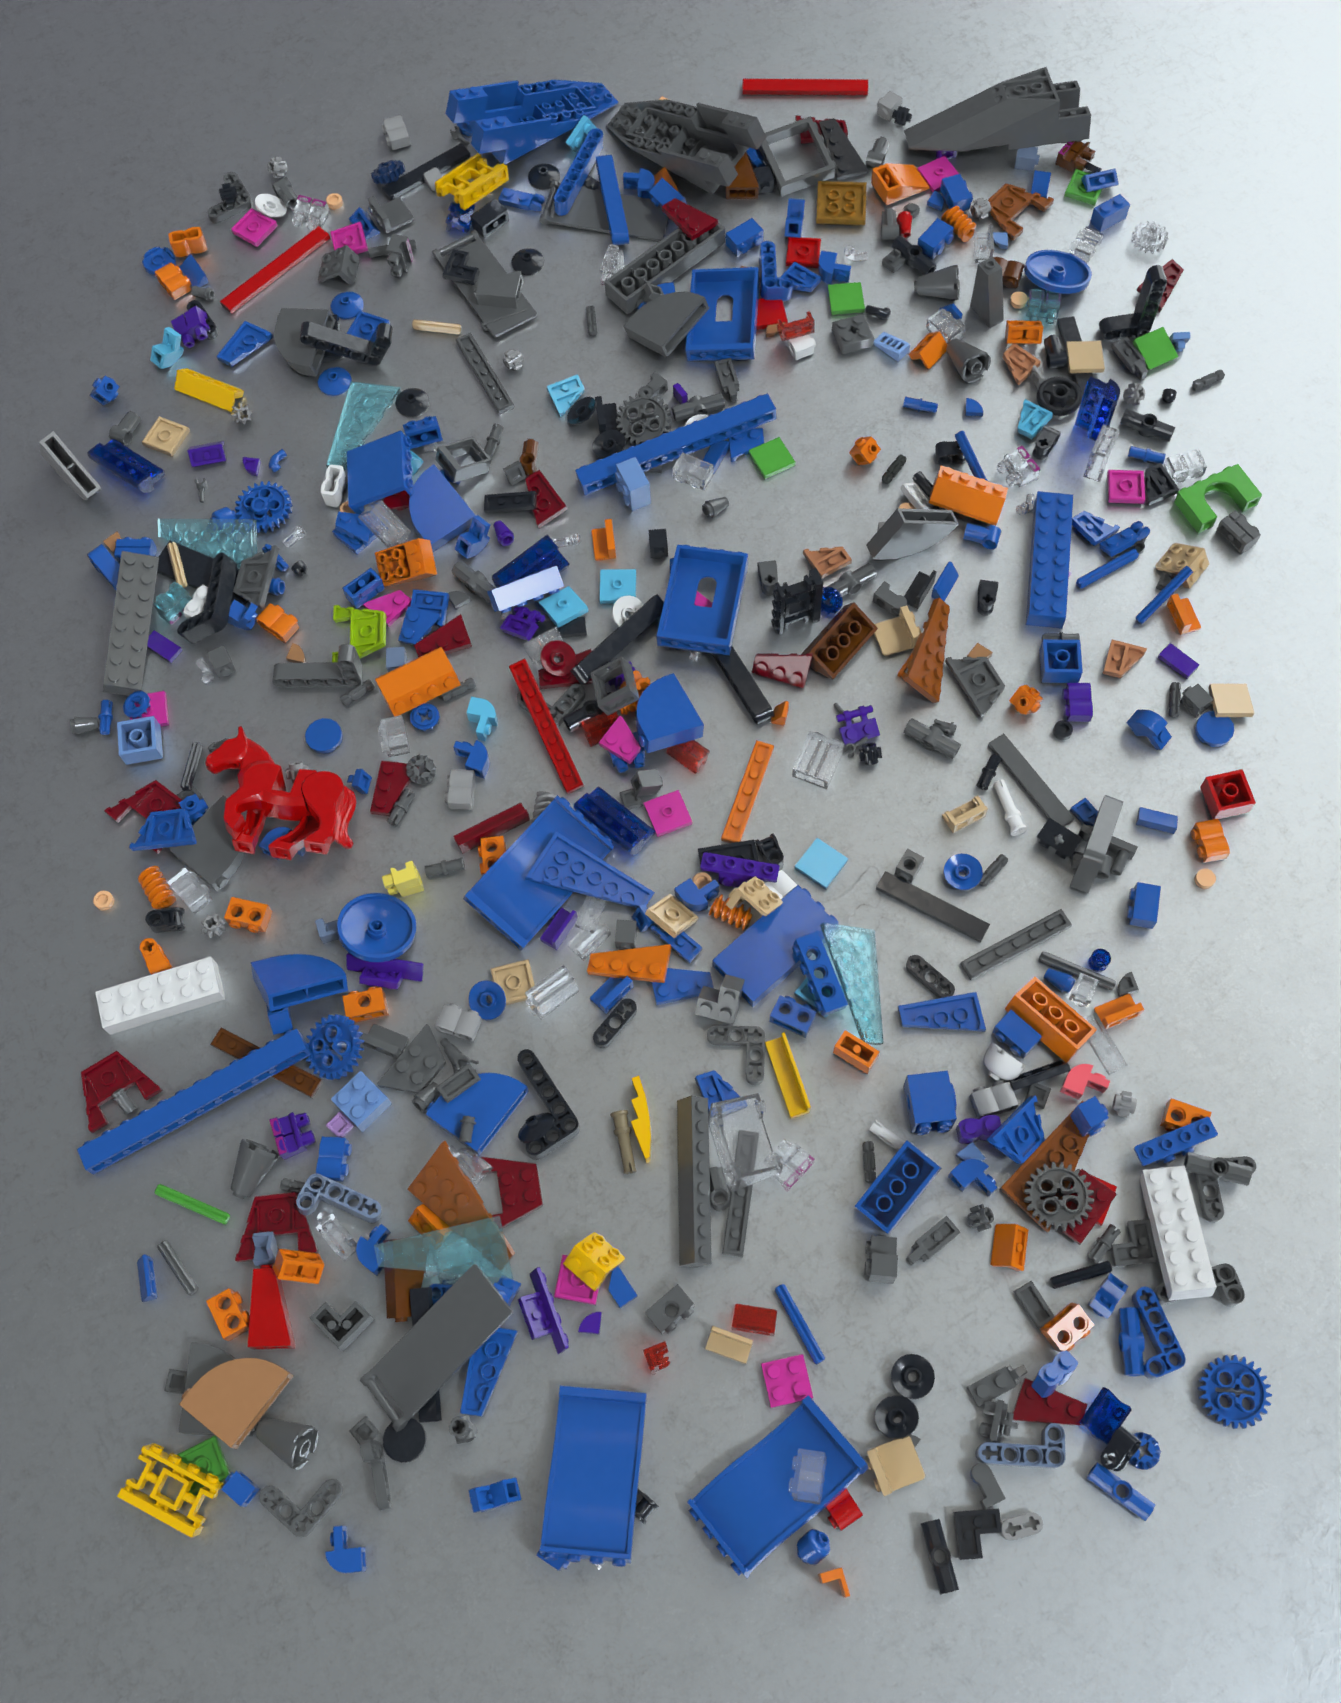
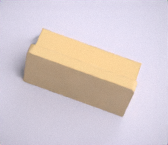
(729, 1345)

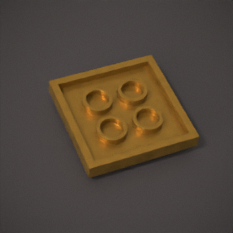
(841, 203)

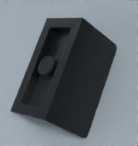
(606, 415)
(919, 588)

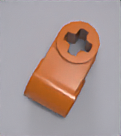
(156, 959)

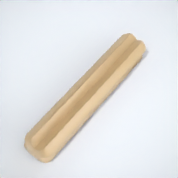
(436, 326)
(177, 564)

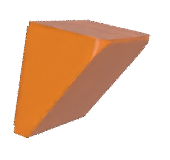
(780, 713)

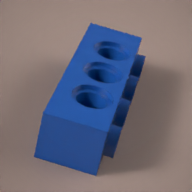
(814, 944)

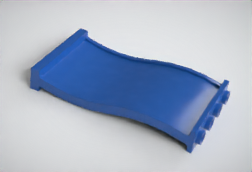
(522, 906)
(594, 1476)
(751, 1501)

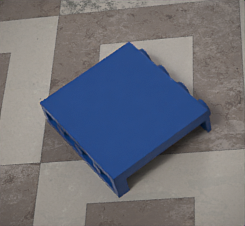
(379, 470)

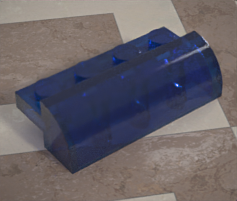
(1097, 406)
(127, 465)
(534, 559)
(615, 820)

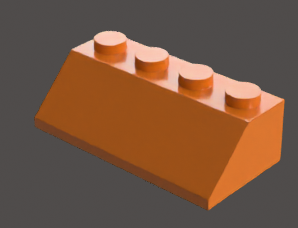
(968, 495)
(417, 682)
(1052, 1018)

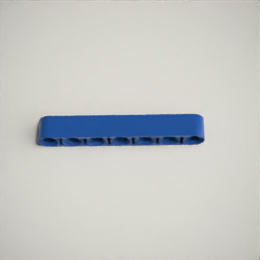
(578, 172)
(612, 200)

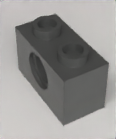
(677, 1298)

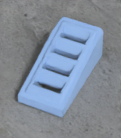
(893, 352)

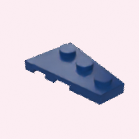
(243, 343)

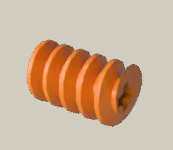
(963, 226)
(156, 888)
(736, 915)

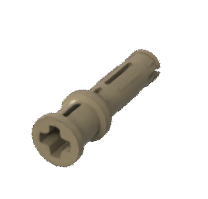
(622, 1131)

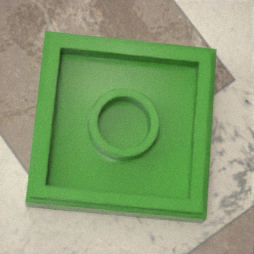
(1077, 190)
(846, 298)
(1156, 348)
(772, 457)
(209, 1458)

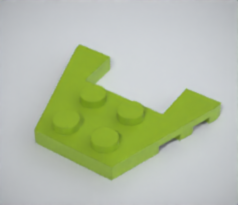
(366, 629)

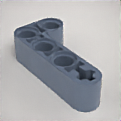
(340, 1202)
(1042, 1451)

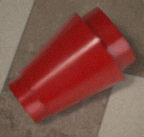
(905, 223)

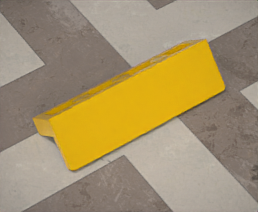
(207, 389)
(788, 1076)

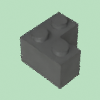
(721, 1003)
(882, 1259)
(345, 1328)

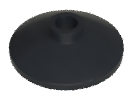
(542, 176)
(528, 261)
(412, 402)
(581, 410)
(608, 443)
(536, 1127)
(924, 1376)
(895, 1407)

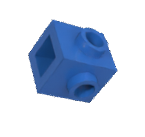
(104, 390)
(195, 807)

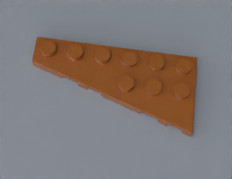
(926, 667)
(1062, 1145)
(450, 1192)

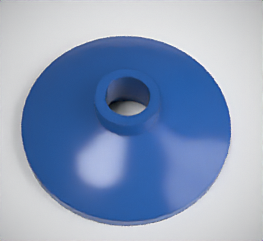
(347, 305)
(334, 381)
(966, 864)
(479, 999)

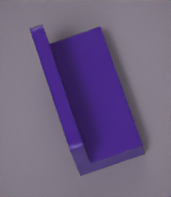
(206, 454)
(559, 928)

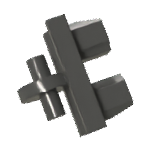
(995, 1430)

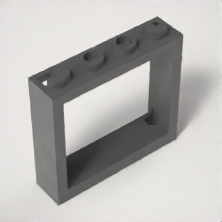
(805, 180)

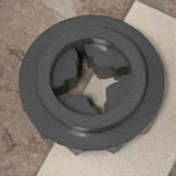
(413, 771)

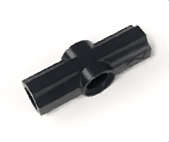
(914, 256)
(1147, 425)
(574, 719)
(943, 1571)

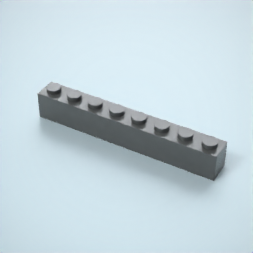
(694, 1182)

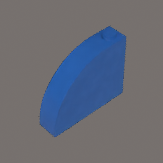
(438, 509)
(666, 715)
(297, 979)
(488, 1100)

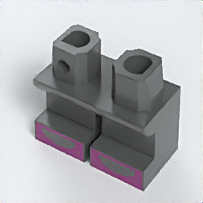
(399, 254)

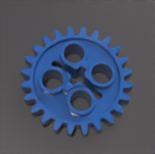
(277, 498)
(326, 1035)
(1234, 1411)

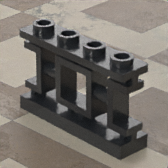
(797, 601)

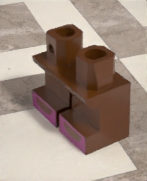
(1073, 155)

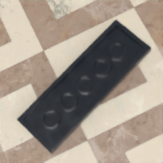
(196, 568)

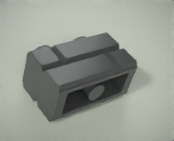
(1238, 531)

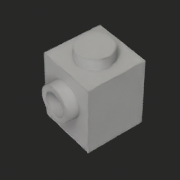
(888, 104)

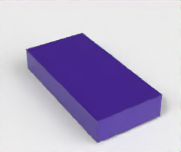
(163, 647)
(1178, 661)

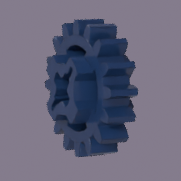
(388, 172)

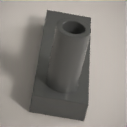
(1122, 848)

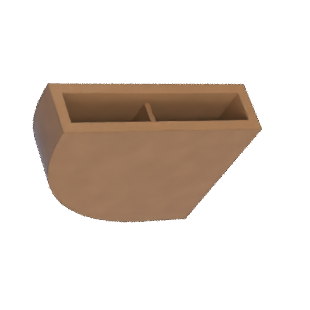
(235, 1397)

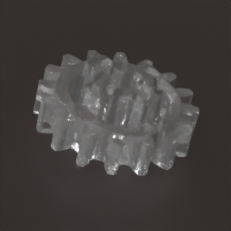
(1149, 237)

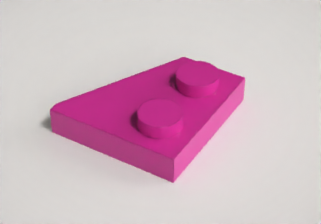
(392, 604)
(621, 741)

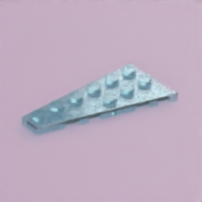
(359, 418)
(211, 536)
(857, 968)
(451, 1250)

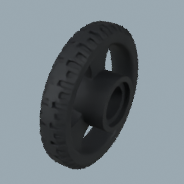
(1059, 395)

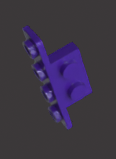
(735, 870)
(385, 974)
(541, 1314)

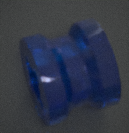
(1101, 956)

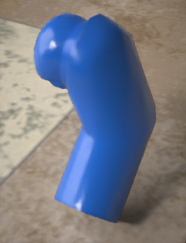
(277, 457)

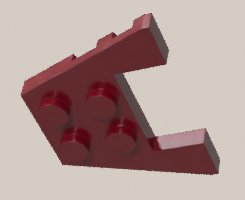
(148, 799)
(105, 1078)
(518, 1188)
(279, 1215)

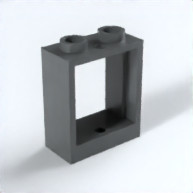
(447, 452)
(621, 697)

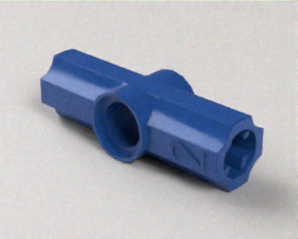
(1131, 1342)
(1132, 1500)

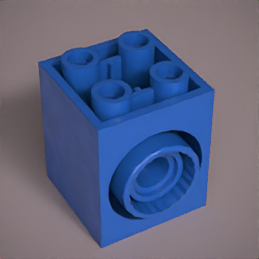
(930, 1102)

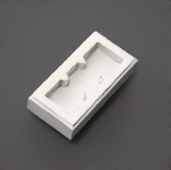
(916, 496)

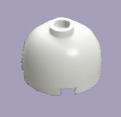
(1002, 1064)

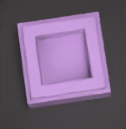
(340, 1125)

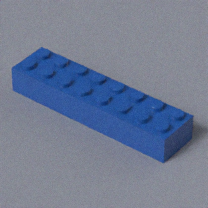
(1049, 560)

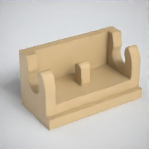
(965, 814)

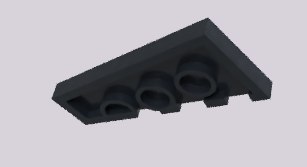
(841, 150)

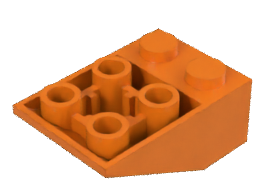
(897, 182)
(406, 562)

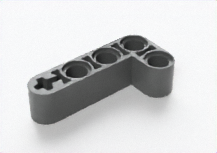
(1222, 1287)

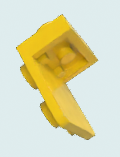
(593, 1260)

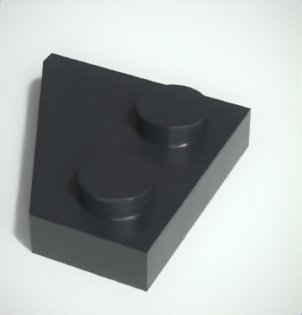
(1159, 484)

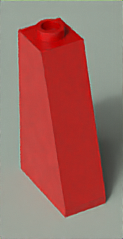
(269, 1314)

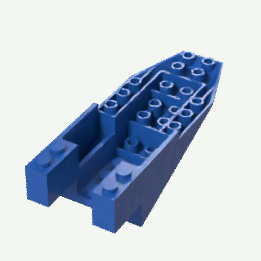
(519, 118)

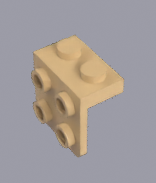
(1184, 555)
(897, 633)
(757, 895)
(895, 1465)

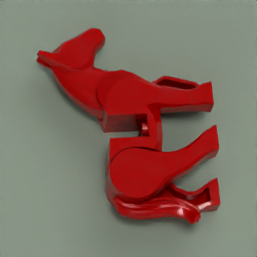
(315, 800)

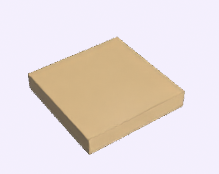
(1085, 357)
(165, 436)
(1231, 700)
(671, 915)
(514, 980)

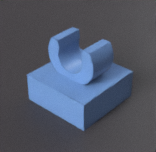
(1179, 339)

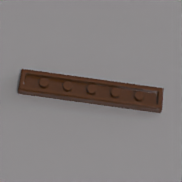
(291, 1076)

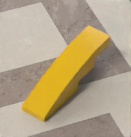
(641, 1125)

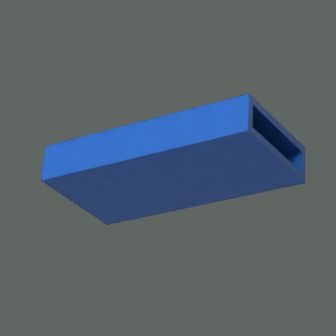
(765, 950)

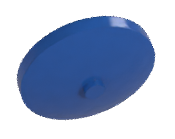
(1058, 271)
(376, 927)

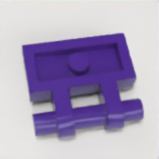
(520, 627)
(855, 732)

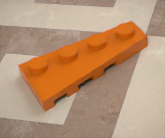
(636, 963)

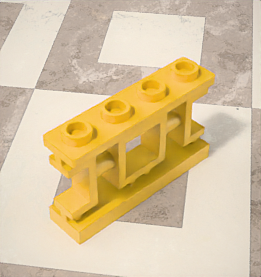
(485, 181)
(162, 1506)

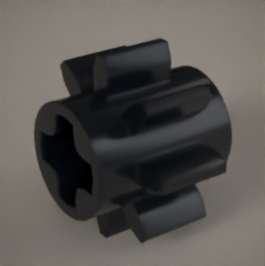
(901, 115)
(228, 193)
(870, 753)

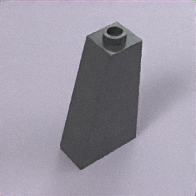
(988, 292)

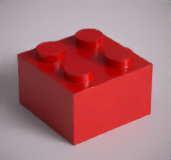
(1227, 794)

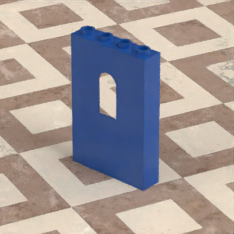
(725, 339)
(701, 627)

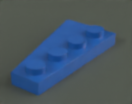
(946, 1013)
(485, 1371)

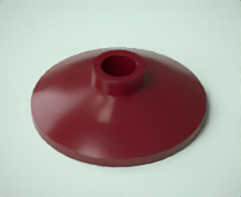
(563, 652)

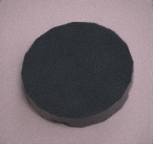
(405, 1444)

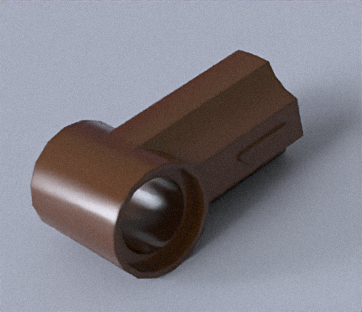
(529, 456)

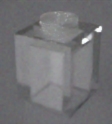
(1083, 990)

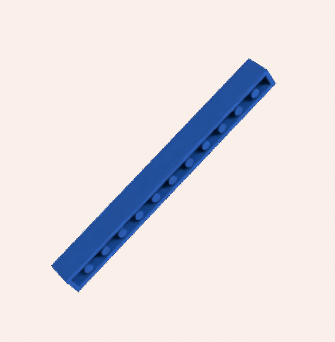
(683, 439)
(193, 1101)

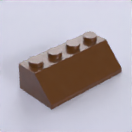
(840, 640)

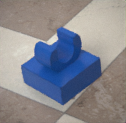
(360, 781)
(642, 919)

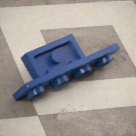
(1175, 1142)

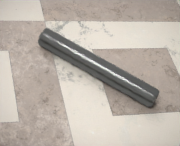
(1075, 969)

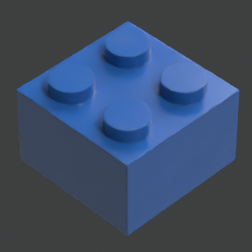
(1060, 661)

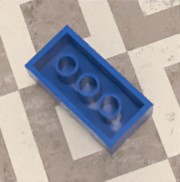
(898, 1187)

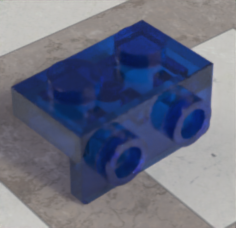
(459, 218)
(1105, 1416)

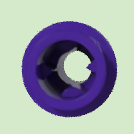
(503, 533)

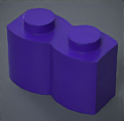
(1078, 702)
(974, 1129)

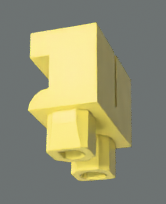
(403, 881)

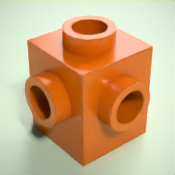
(865, 450)
(1026, 700)

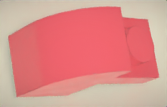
(1079, 1078)

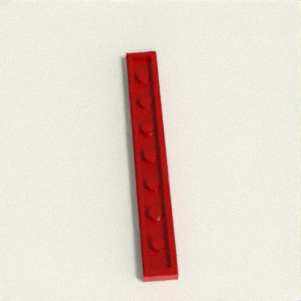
(805, 86)
(275, 269)
(546, 726)

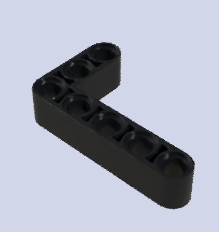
(1145, 310)
(347, 345)
(217, 603)
(551, 1103)

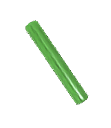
(192, 1204)

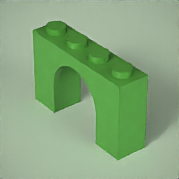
(1230, 481)

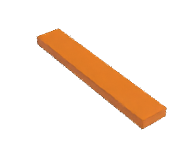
(747, 792)

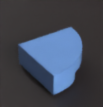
(1001, 239)
(970, 1152)

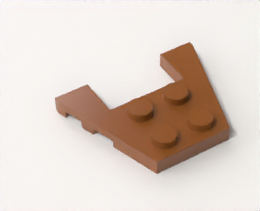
(1010, 202)

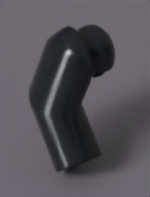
(878, 312)

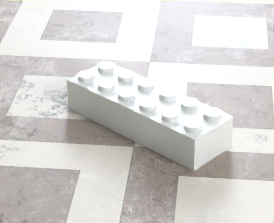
(160, 995)
(1177, 1233)

